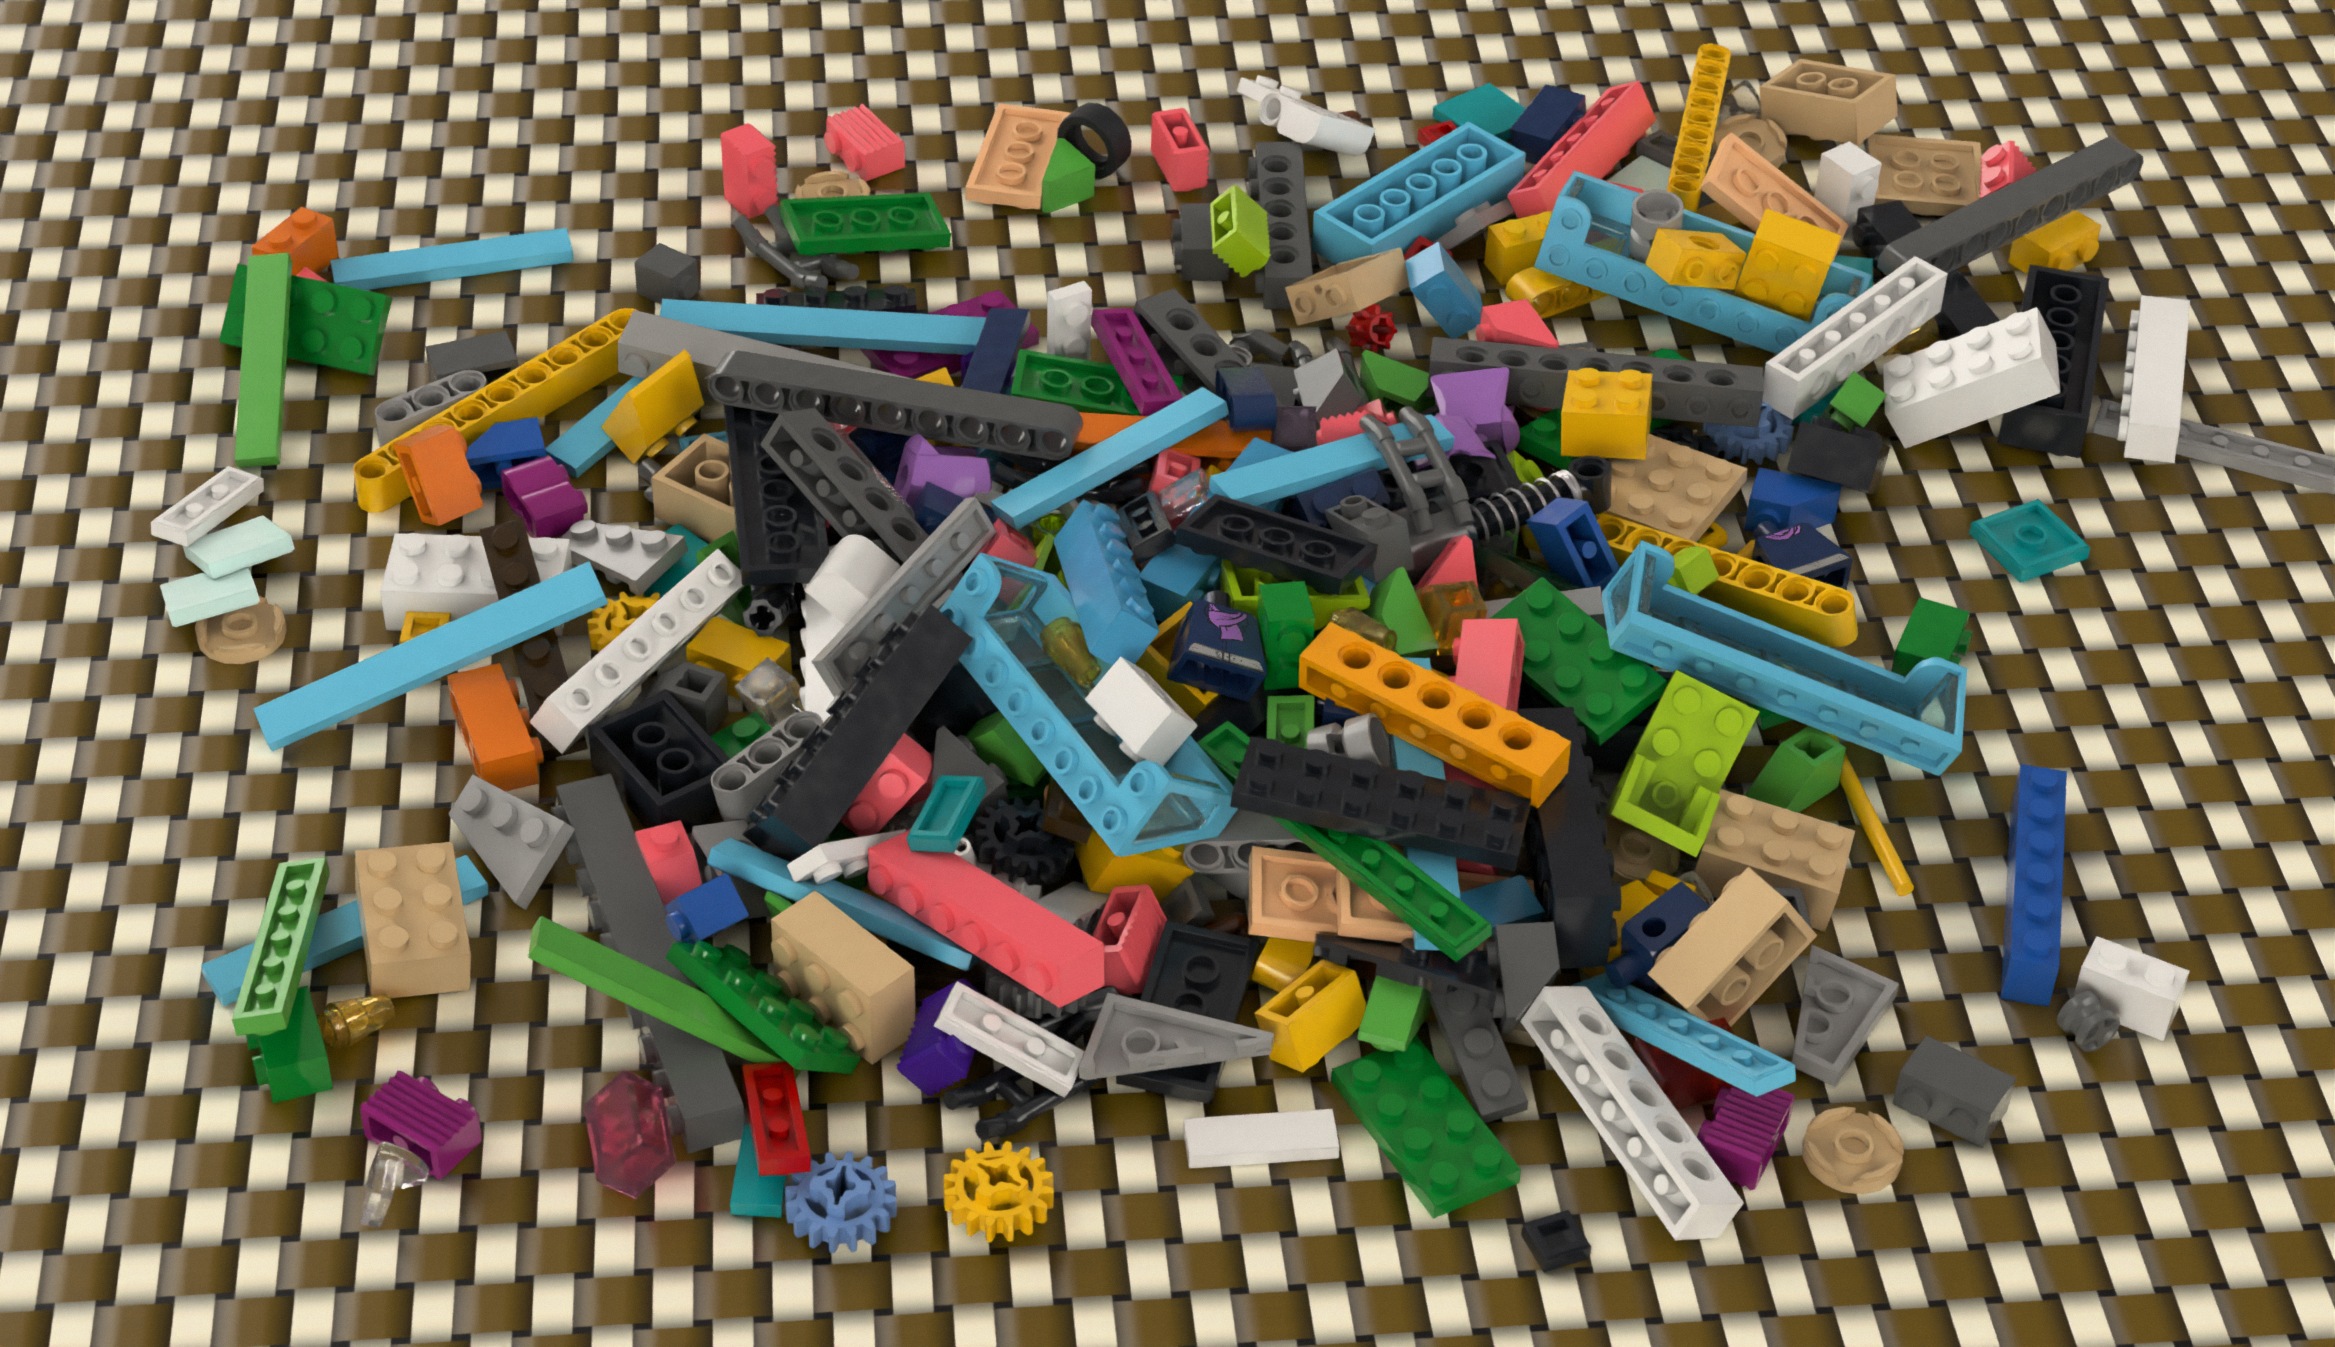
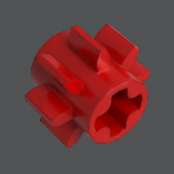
(1371, 329)

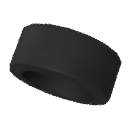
(1109, 128)

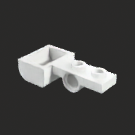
(1304, 120)
(851, 576)

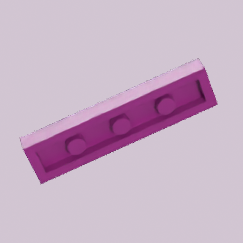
(1135, 359)

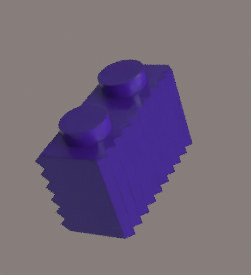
(932, 1056)

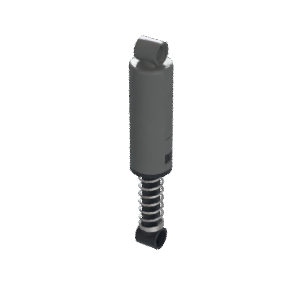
(1587, 480)

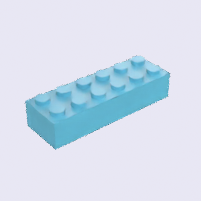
(1418, 195)

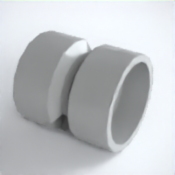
(1649, 212)
(1359, 739)

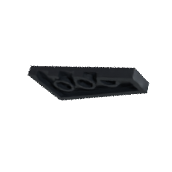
(890, 299)

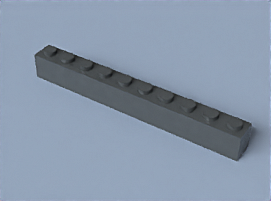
(633, 922)

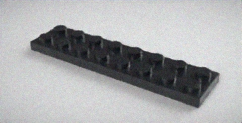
(775, 523)

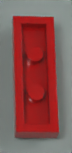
(776, 1119)

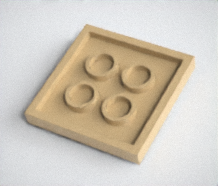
(1926, 173)
(1673, 488)

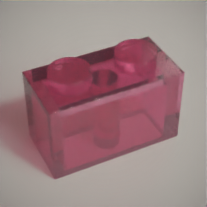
(629, 1134)

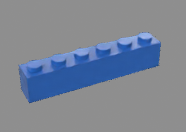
(2034, 886)

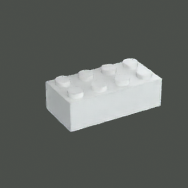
(1971, 378)
(453, 574)

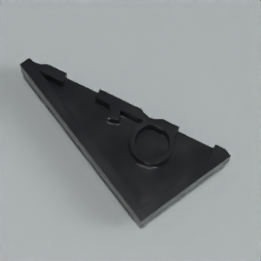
(1414, 967)

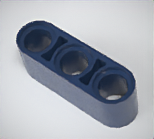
(1248, 399)

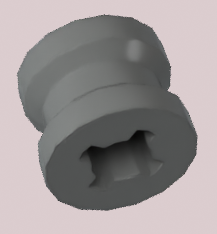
(2088, 1021)

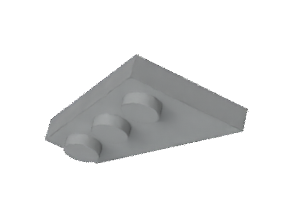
(625, 552)
(510, 837)
(1837, 1014)

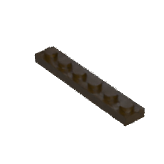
(538, 657)

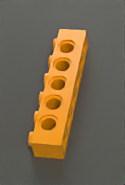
(1435, 714)

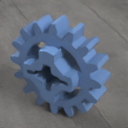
(1753, 441)
(841, 1202)

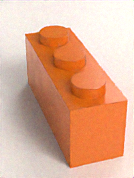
(495, 727)

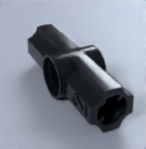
(772, 605)

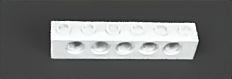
(1853, 337)
(638, 651)
(1632, 1113)

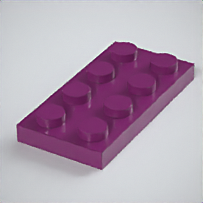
(921, 363)

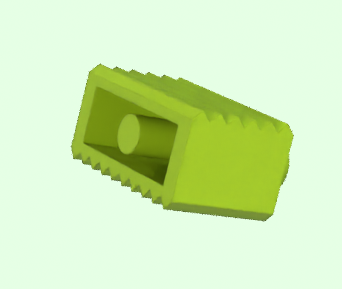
(1239, 231)

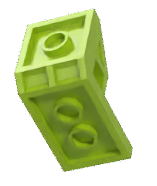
(1682, 763)

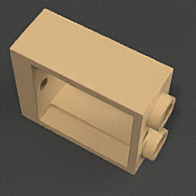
(1348, 286)

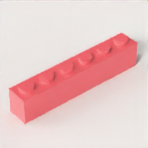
(1588, 147)
(1491, 665)
(988, 920)

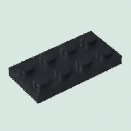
(1276, 544)
(1201, 975)

